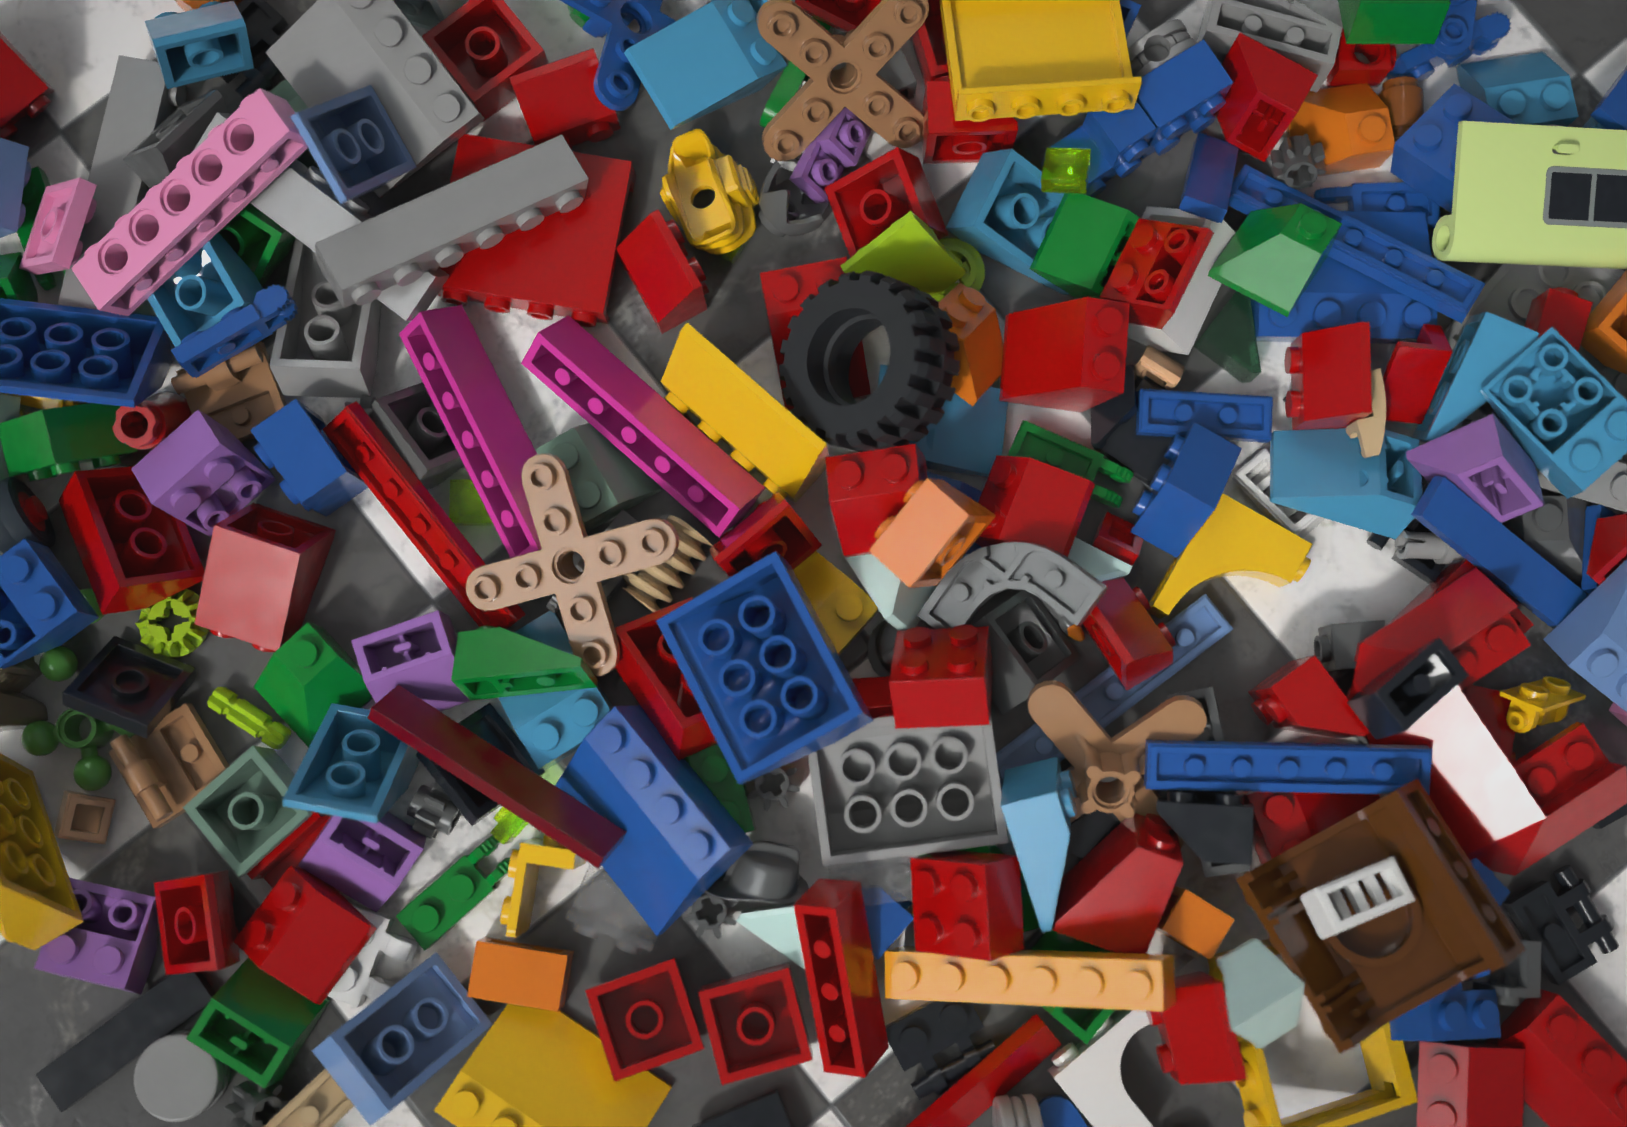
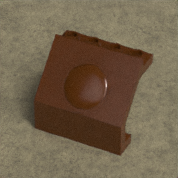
(1402, 956)

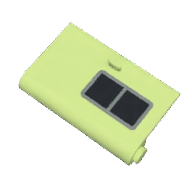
(1533, 205)

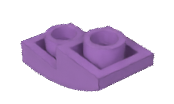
(829, 154)

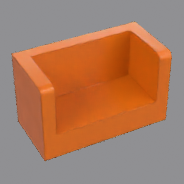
(1194, 922)
(520, 974)

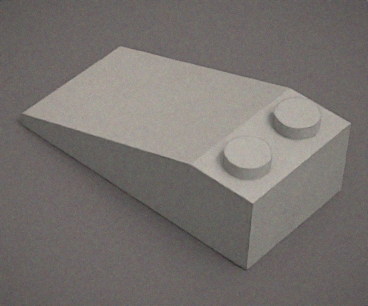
(326, 346)

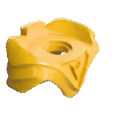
(700, 166)

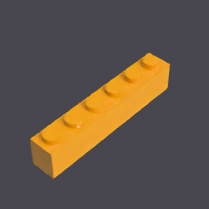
(1035, 978)

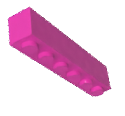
(476, 418)
(642, 425)

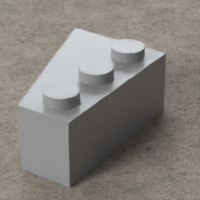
(1277, 24)

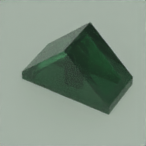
(1232, 340)

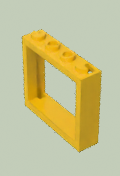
(1384, 1062)

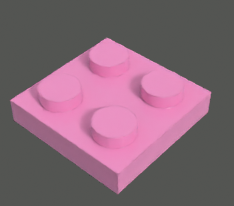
(58, 227)

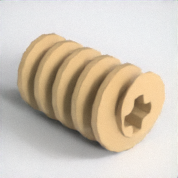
(653, 581)

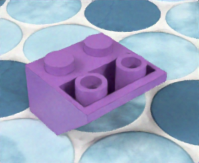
(1485, 466)
(201, 473)
(414, 656)
(364, 857)
(112, 943)

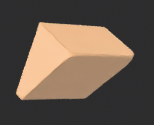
(1159, 368)
(84, 817)

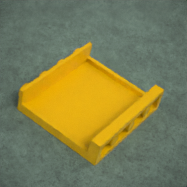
(1036, 58)

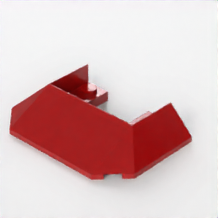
(1493, 808)

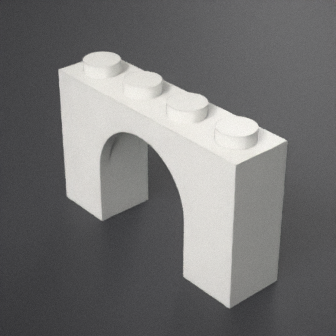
(1092, 1071)

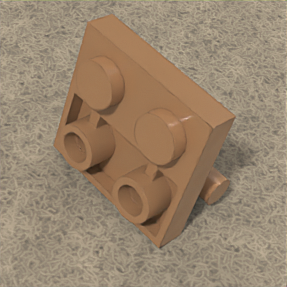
(235, 392)
(169, 764)

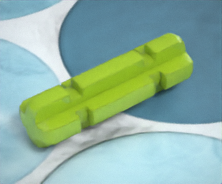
(249, 718)

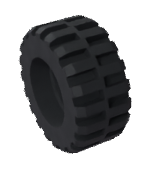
(821, 354)

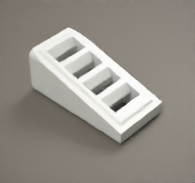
(1270, 510)
(1330, 912)

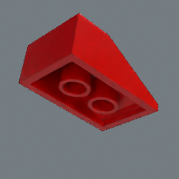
(782, 296)
(1290, 818)

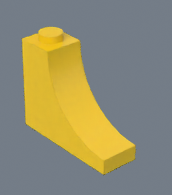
(1233, 544)

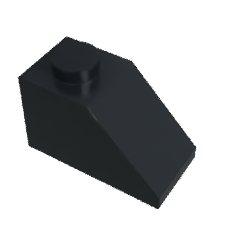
(1408, 690)

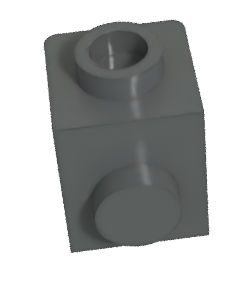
(1518, 978)

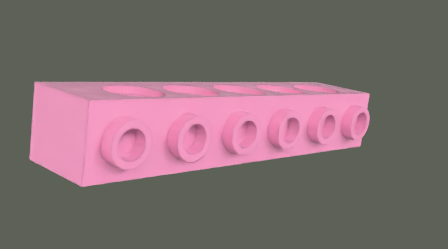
(191, 204)

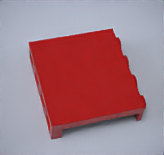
(559, 264)

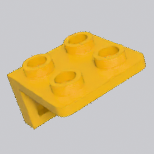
(524, 867)

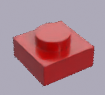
(1116, 539)

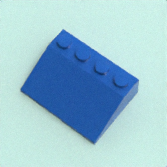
(1346, 296)
(81, 353)
(763, 669)
(673, 823)

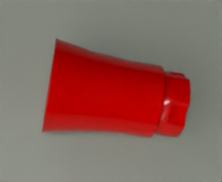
(151, 420)

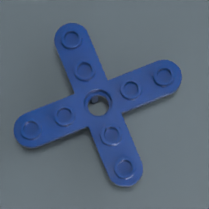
(615, 78)

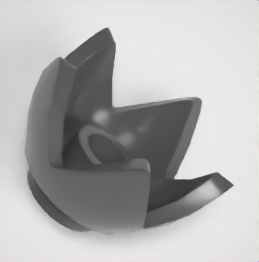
(784, 209)

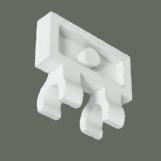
(359, 977)

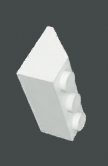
(1185, 324)

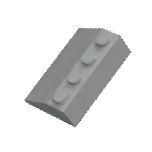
(373, 43)
(906, 792)

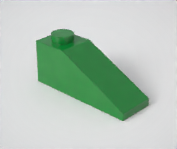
(506, 664)

